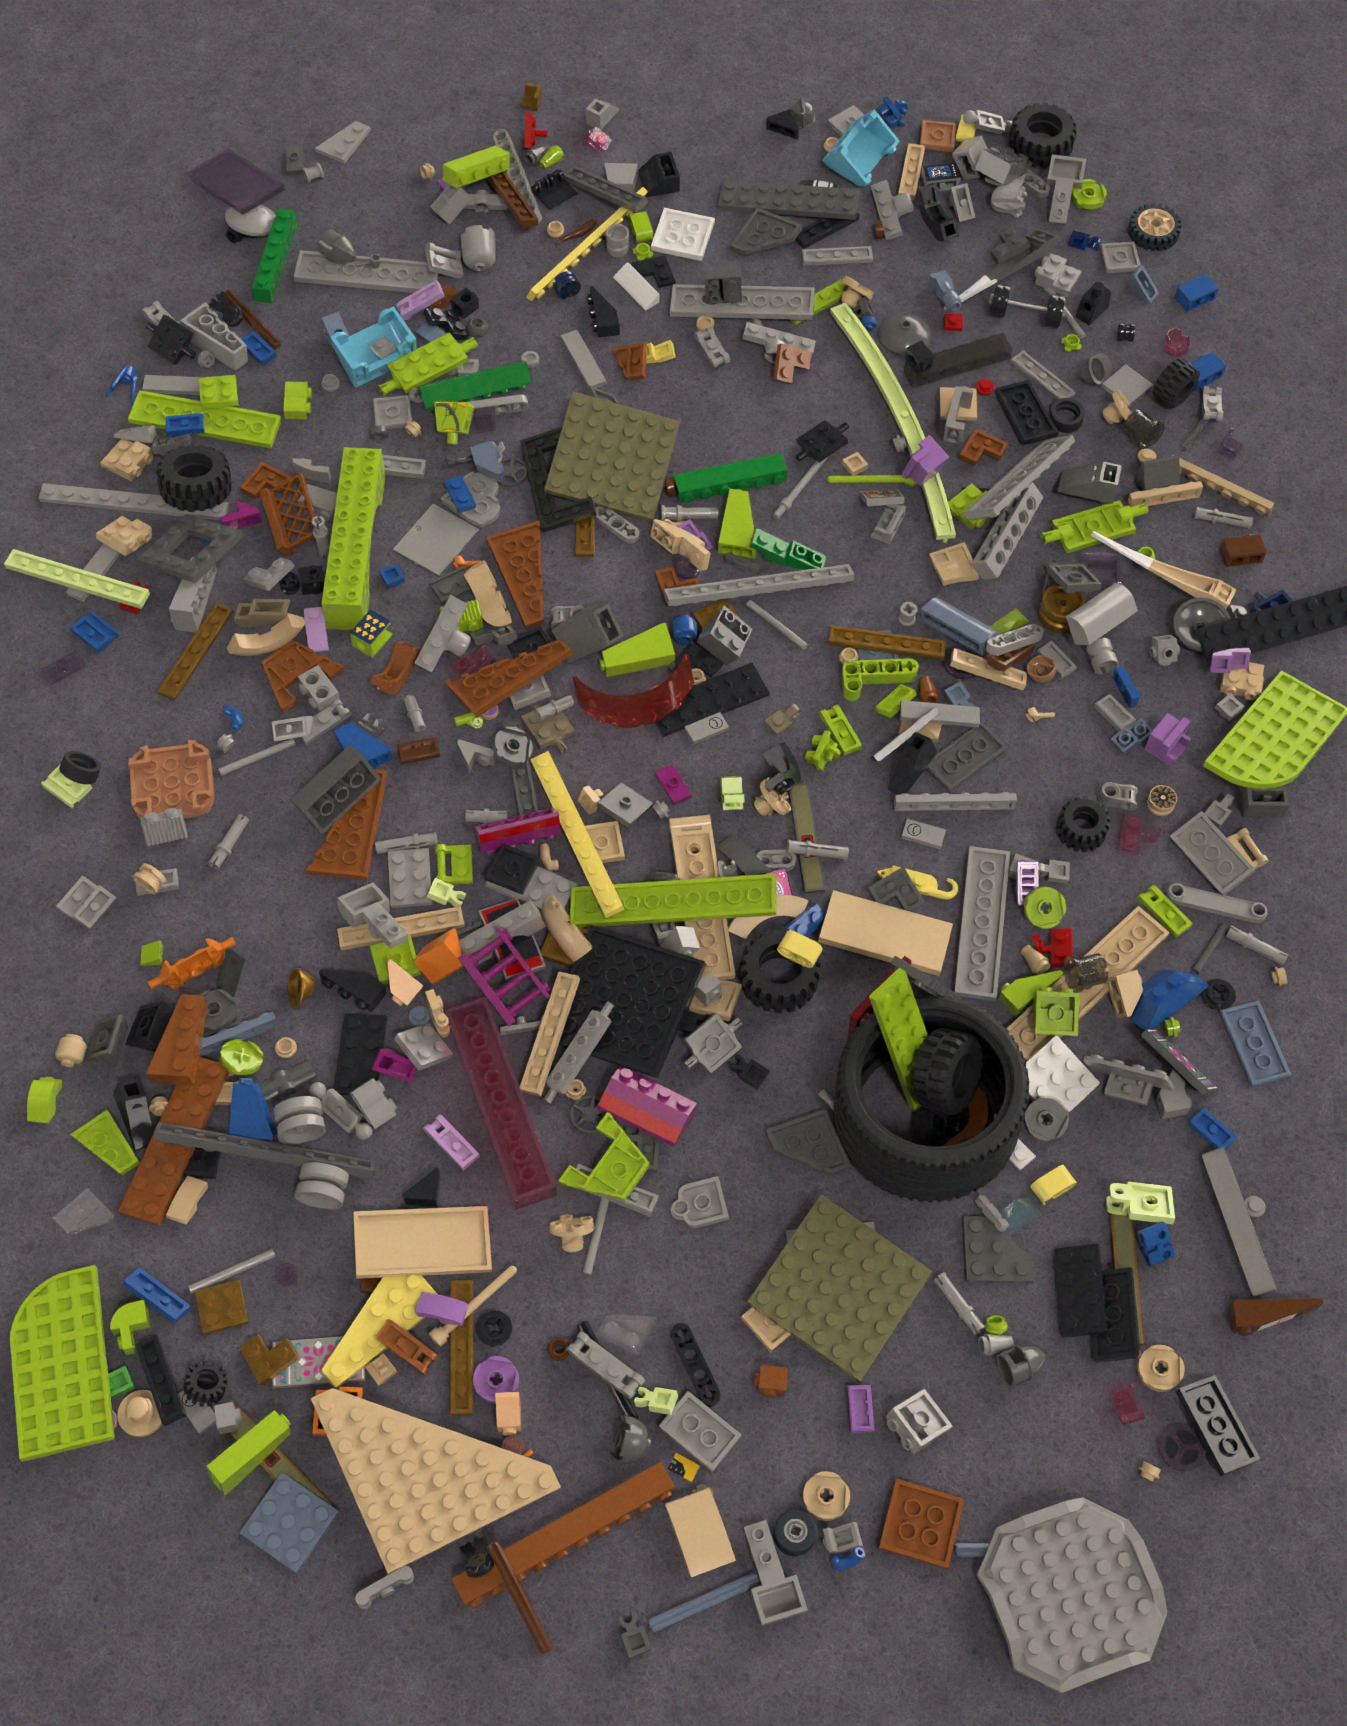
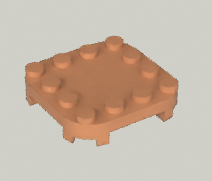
(172, 779)

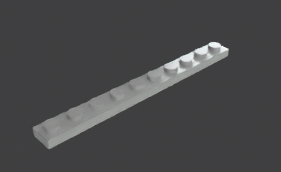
(121, 501)
(758, 585)

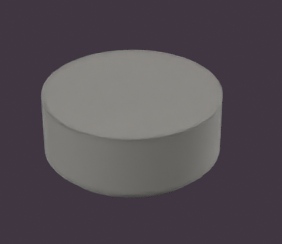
(531, 357)

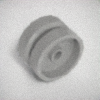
(299, 1120)
(321, 1185)

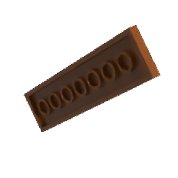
(165, 1162)

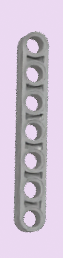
(516, 171)
(1238, 1222)

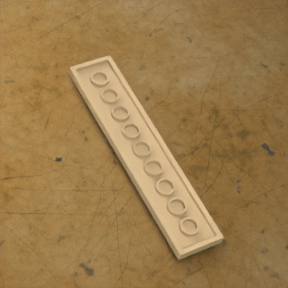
(1122, 951)

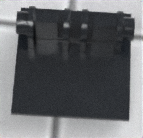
(553, 189)

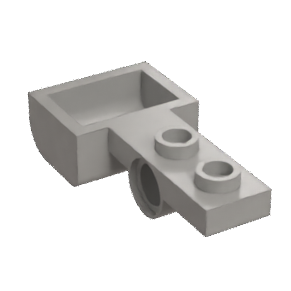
(1065, 174)
(372, 906)
(777, 1596)

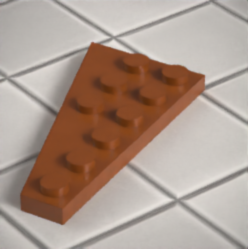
(519, 562)
(504, 678)
(352, 838)

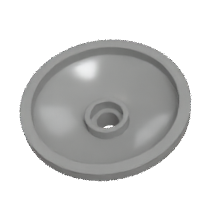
(253, 223)

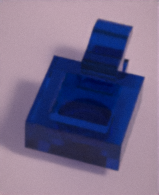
(1082, 240)

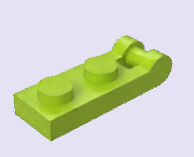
(840, 730)
(1165, 911)

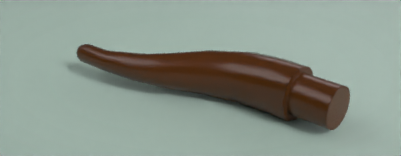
(583, 230)

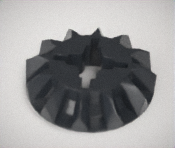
(1219, 986)
(492, 1318)

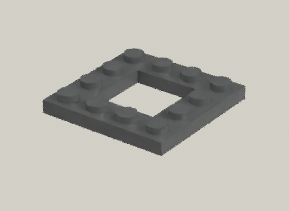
(159, 557)

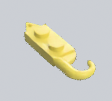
(925, 883)

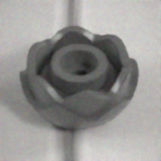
(477, 327)

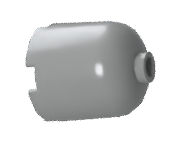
(478, 248)

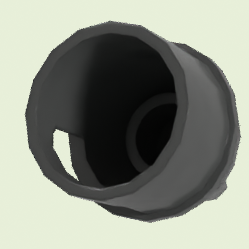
(336, 247)
(1020, 1364)

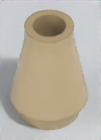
(1036, 961)

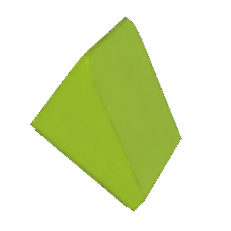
(152, 954)

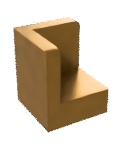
(532, 97)

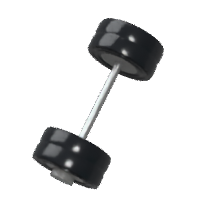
(1054, 312)

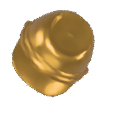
(300, 987)

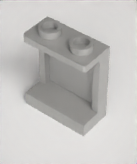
(953, 429)

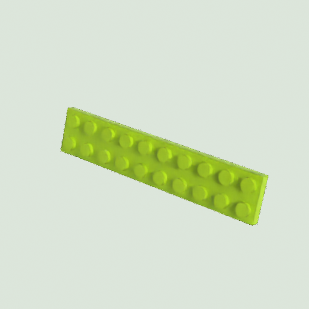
(680, 901)

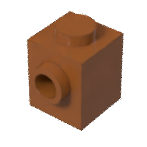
(771, 1381)

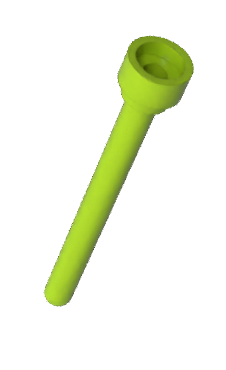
(872, 479)

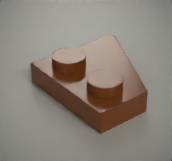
(632, 360)

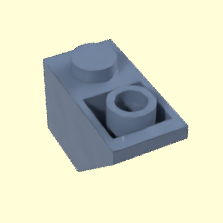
(486, 460)

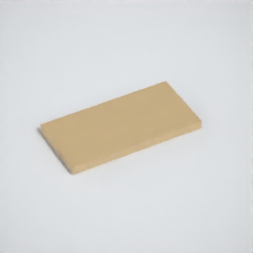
(885, 932)
(421, 1242)

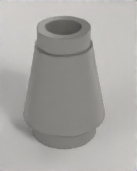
(993, 1344)

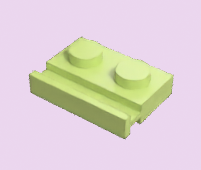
(65, 789)

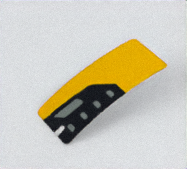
(683, 1467)

